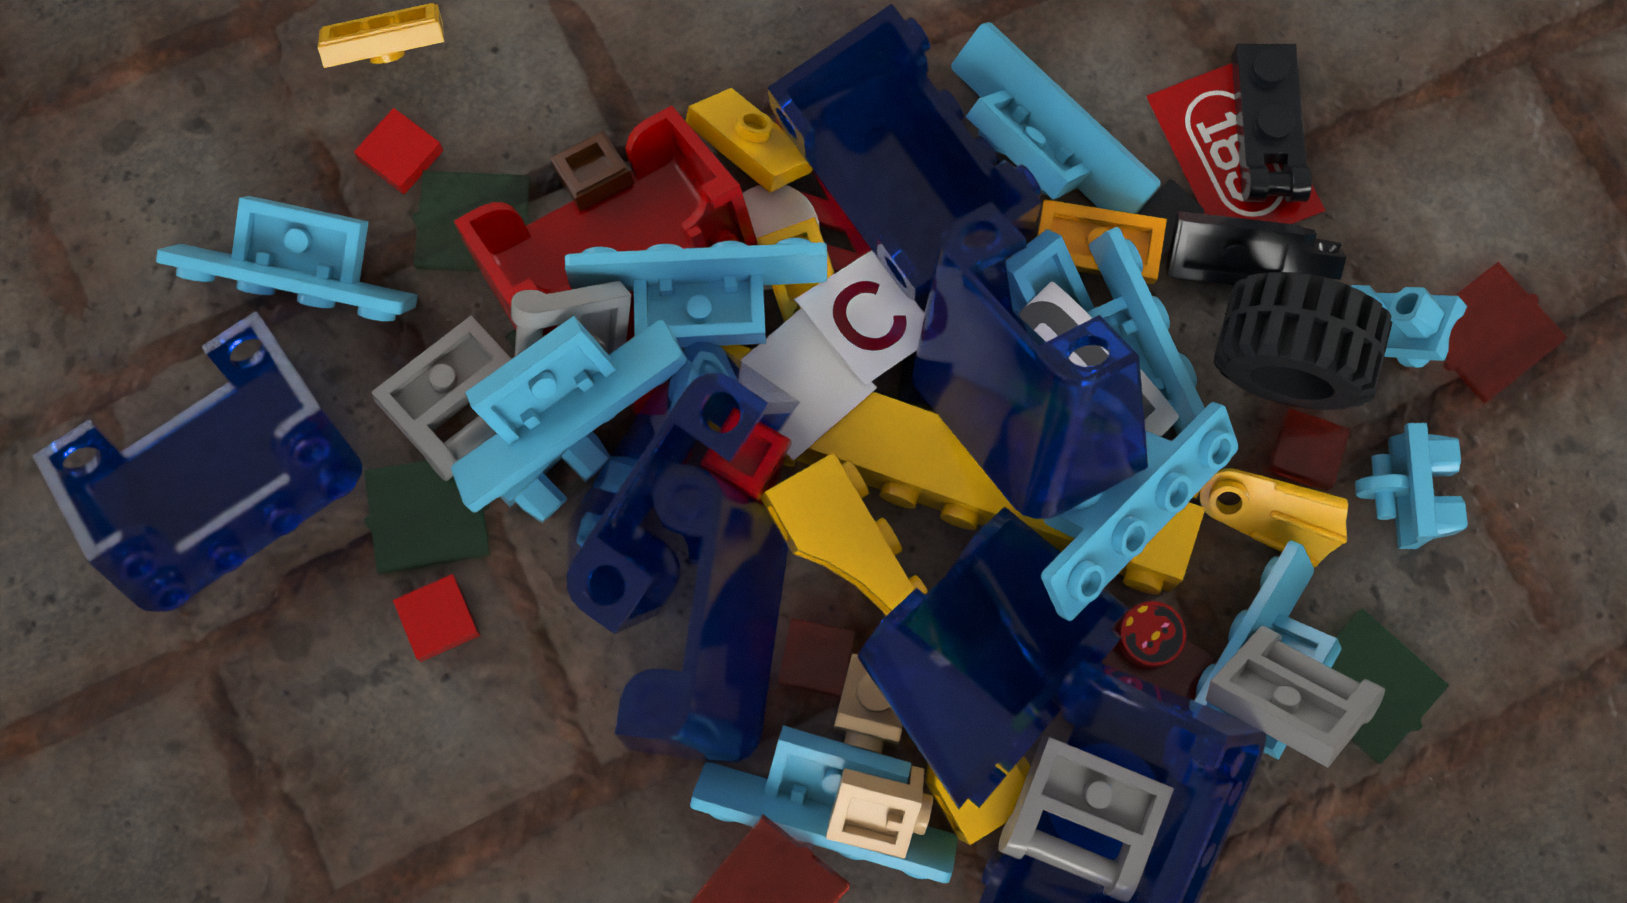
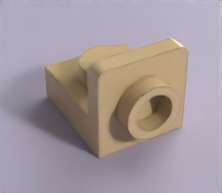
(864, 713)
(879, 811)

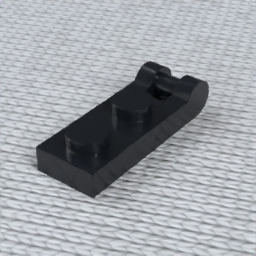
(1270, 122)

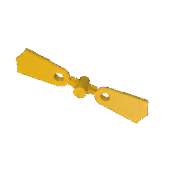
(1278, 512)

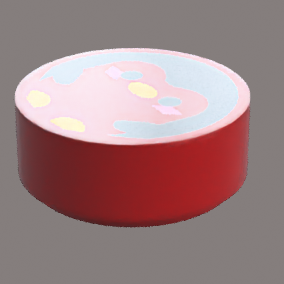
(1151, 635)

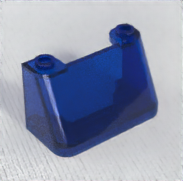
(721, 694)
(1162, 737)

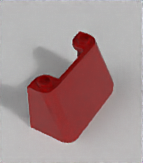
(676, 199)

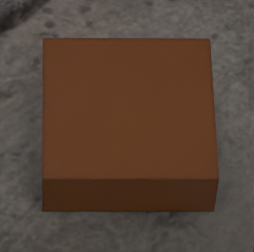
(592, 170)

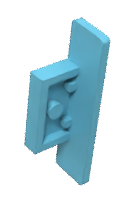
(1045, 128)
(293, 252)
(702, 291)
(1144, 324)
(556, 398)
(1127, 516)
(1278, 594)
(802, 796)

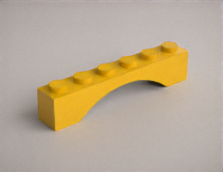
(830, 525)

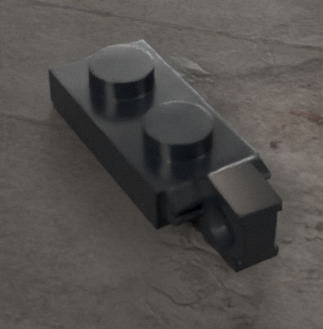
(1234, 248)

